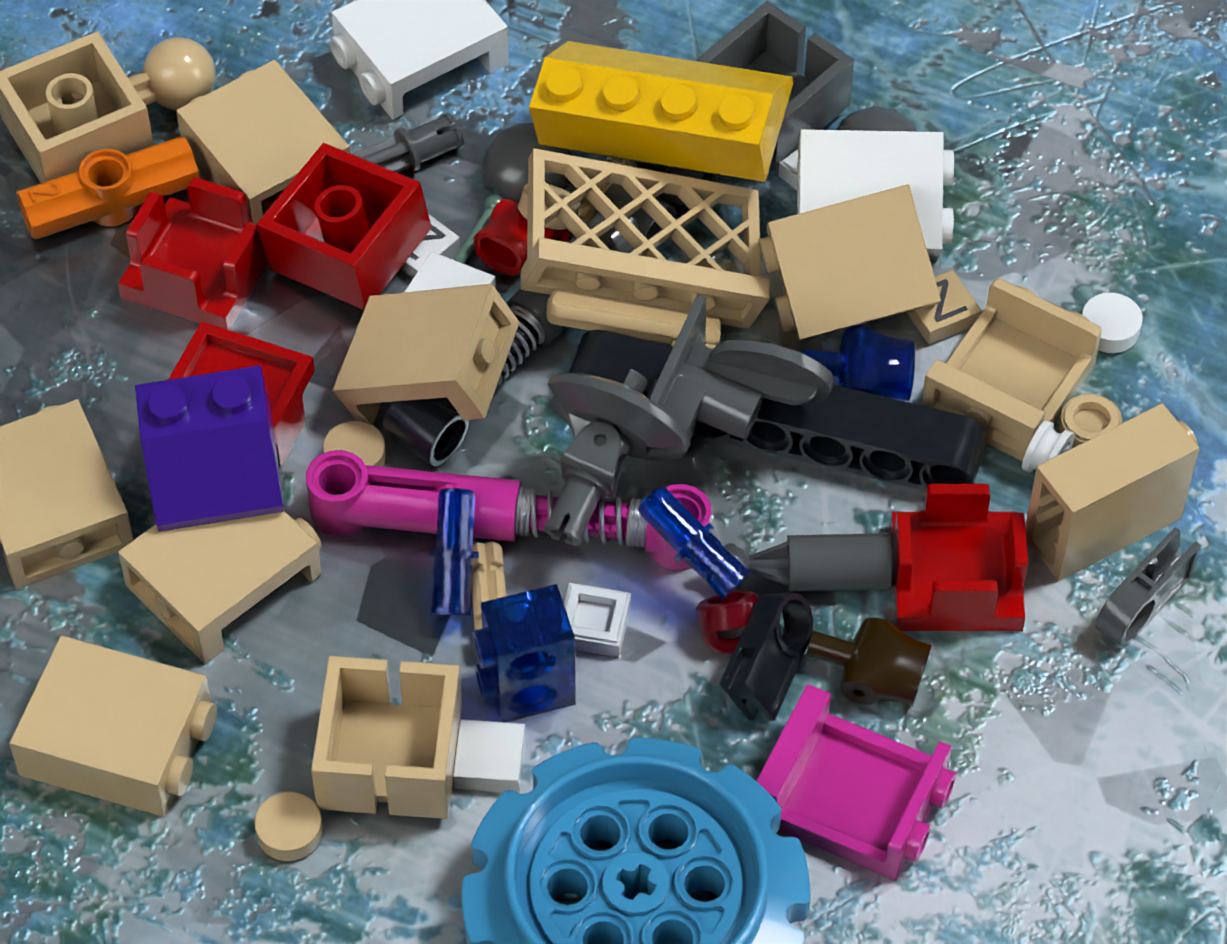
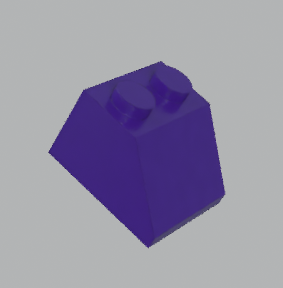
(209, 448)

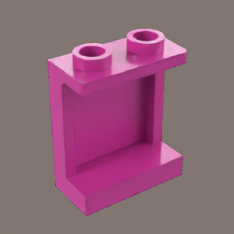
(854, 787)

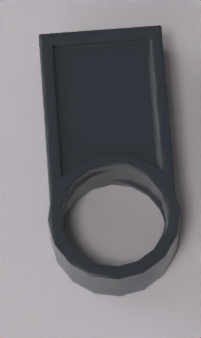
(765, 661)

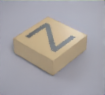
(951, 315)

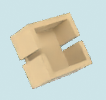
(384, 750)

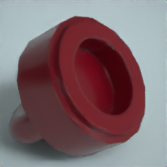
(724, 615)

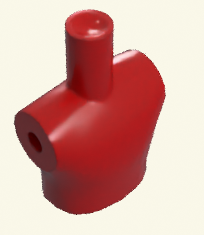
(504, 239)

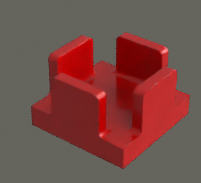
(194, 255)
(283, 369)
(959, 563)

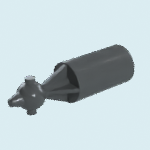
(824, 562)

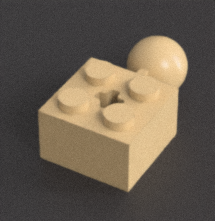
(83, 101)

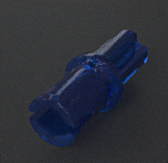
(693, 542)
(453, 552)

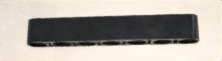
(843, 432)

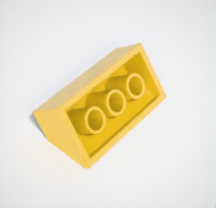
(660, 109)

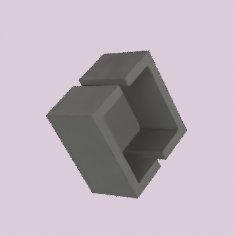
(775, 44)

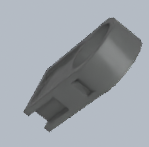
(1147, 590)

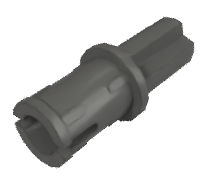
(415, 146)

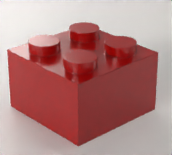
(344, 225)

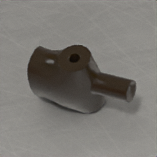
(876, 664)

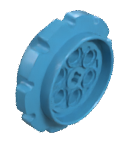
(635, 892)

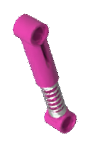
(502, 506)

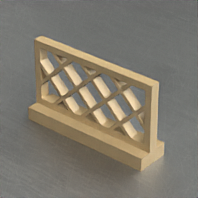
(644, 273)

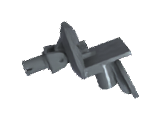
(696, 385)

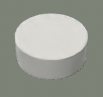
(1118, 318)

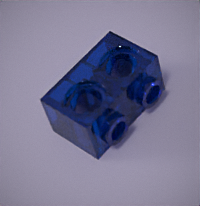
(526, 654)

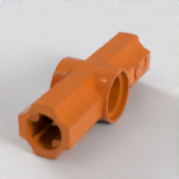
(107, 187)

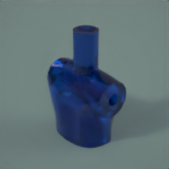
(871, 362)

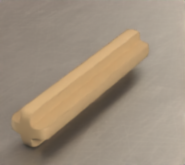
(622, 317)

